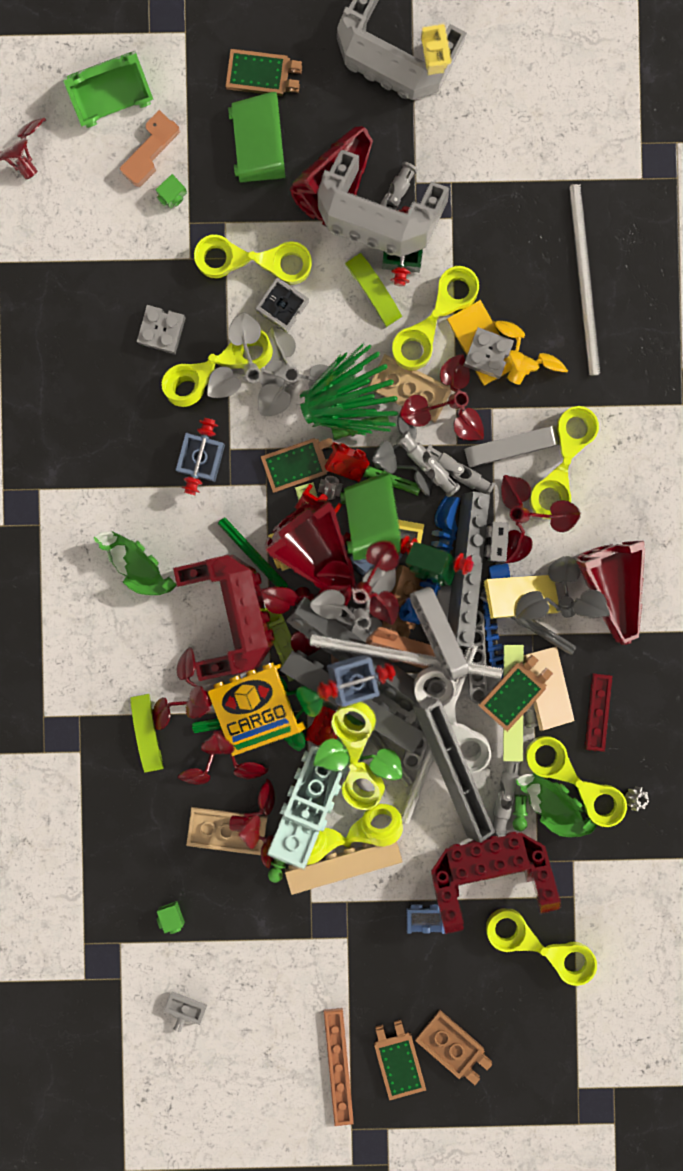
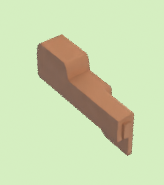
(140, 165)
(389, 639)

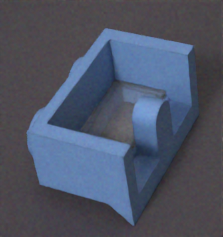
(424, 919)

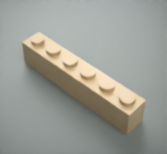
(342, 866)

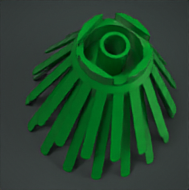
(330, 398)

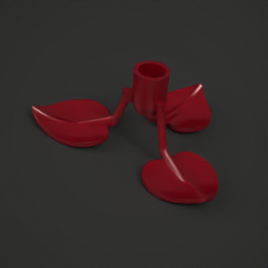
(15, 151)
(452, 373)
(514, 492)
(382, 555)
(279, 599)
(199, 699)
(220, 745)
(250, 828)

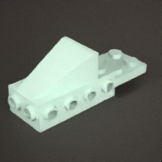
(305, 811)

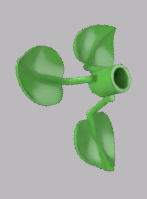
(333, 757)

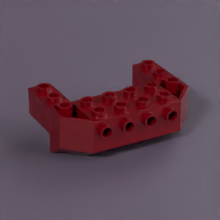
(244, 611)
(490, 860)

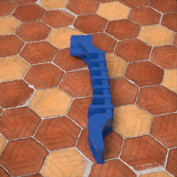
(444, 520)

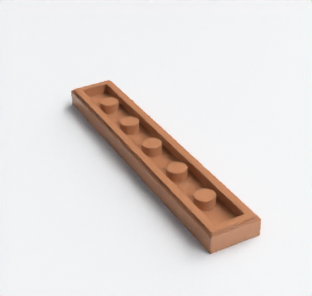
(338, 1067)

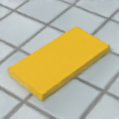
(464, 327)

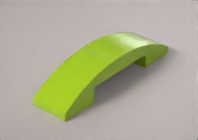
(374, 289)
(282, 637)
(146, 733)

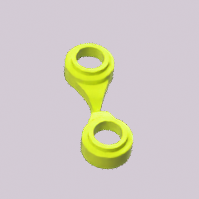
(237, 258)
(425, 330)
(200, 373)
(569, 447)
(355, 739)
(562, 770)
(360, 832)
(525, 940)

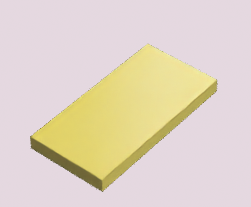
(506, 592)

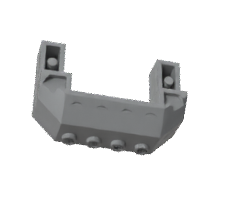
(386, 62)
(374, 223)

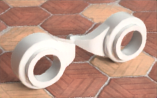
(461, 731)

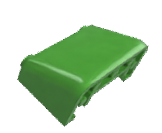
(108, 88)
(258, 138)
(371, 514)

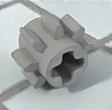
(330, 487)
(636, 798)

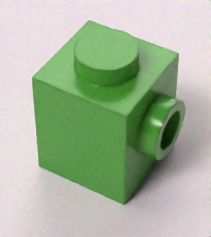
(171, 192)
(170, 918)

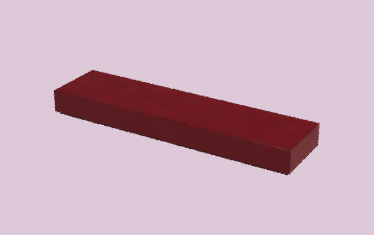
(598, 712)

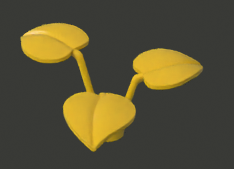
(522, 364)

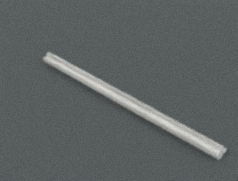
(585, 293)
(470, 653)
(402, 655)

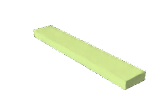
(514, 737)

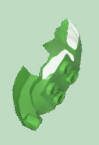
(131, 561)
(557, 808)

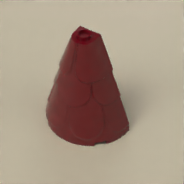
(306, 186)
(309, 541)
(619, 577)

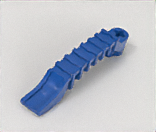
(495, 572)

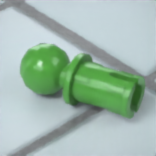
(520, 822)
(275, 874)

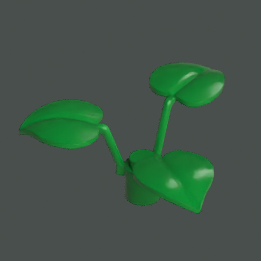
(311, 706)

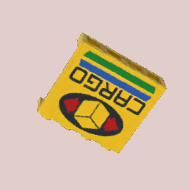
(254, 709)

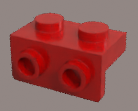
(347, 462)
(321, 727)

